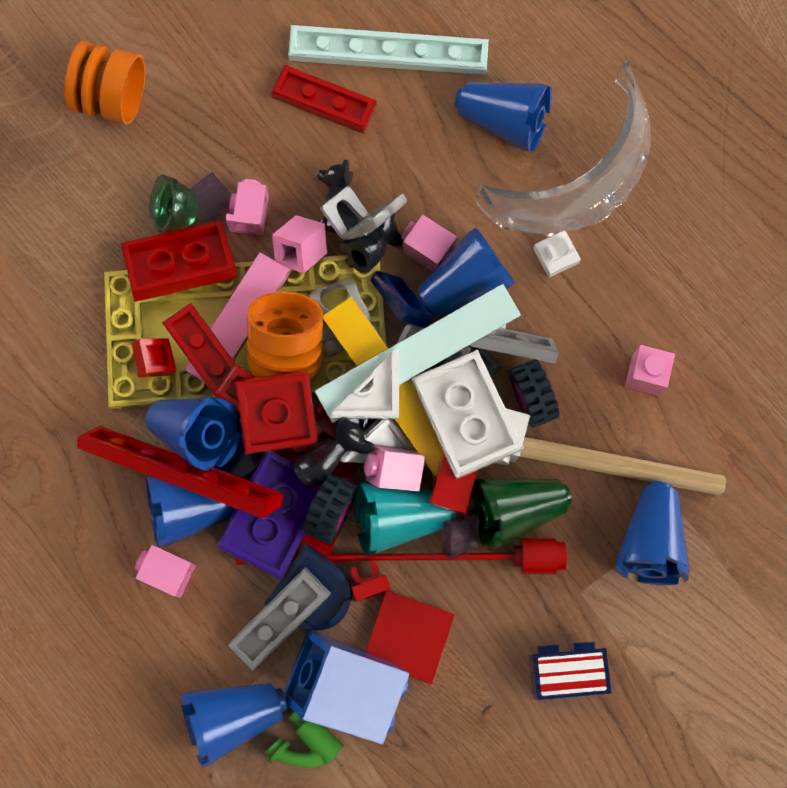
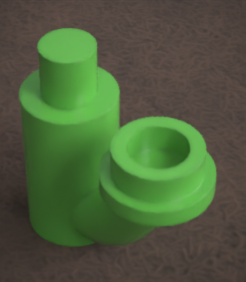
(318, 738)

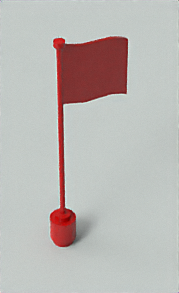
(532, 554)

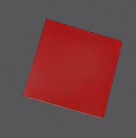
(276, 412)
(410, 635)

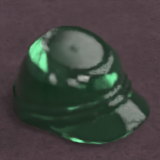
(172, 204)

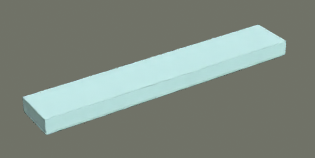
(388, 50)
(430, 344)

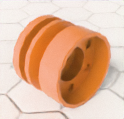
(104, 82)
(284, 334)

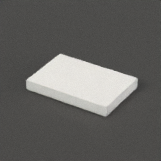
(467, 414)

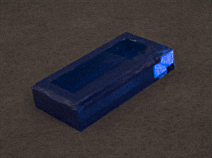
(401, 299)

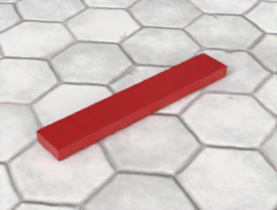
(174, 470)

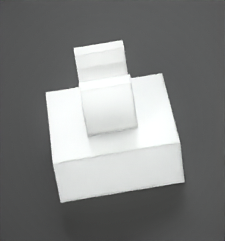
(556, 253)

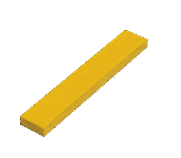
(362, 344)

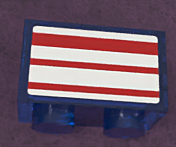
(569, 672)

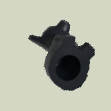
(336, 179)
(368, 250)
(320, 461)

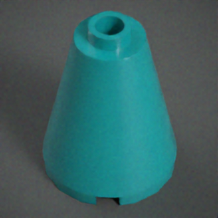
(395, 516)

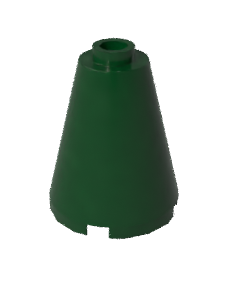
(516, 507)

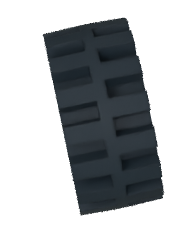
(534, 393)
(330, 509)

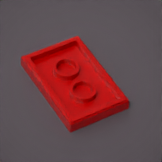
(178, 260)

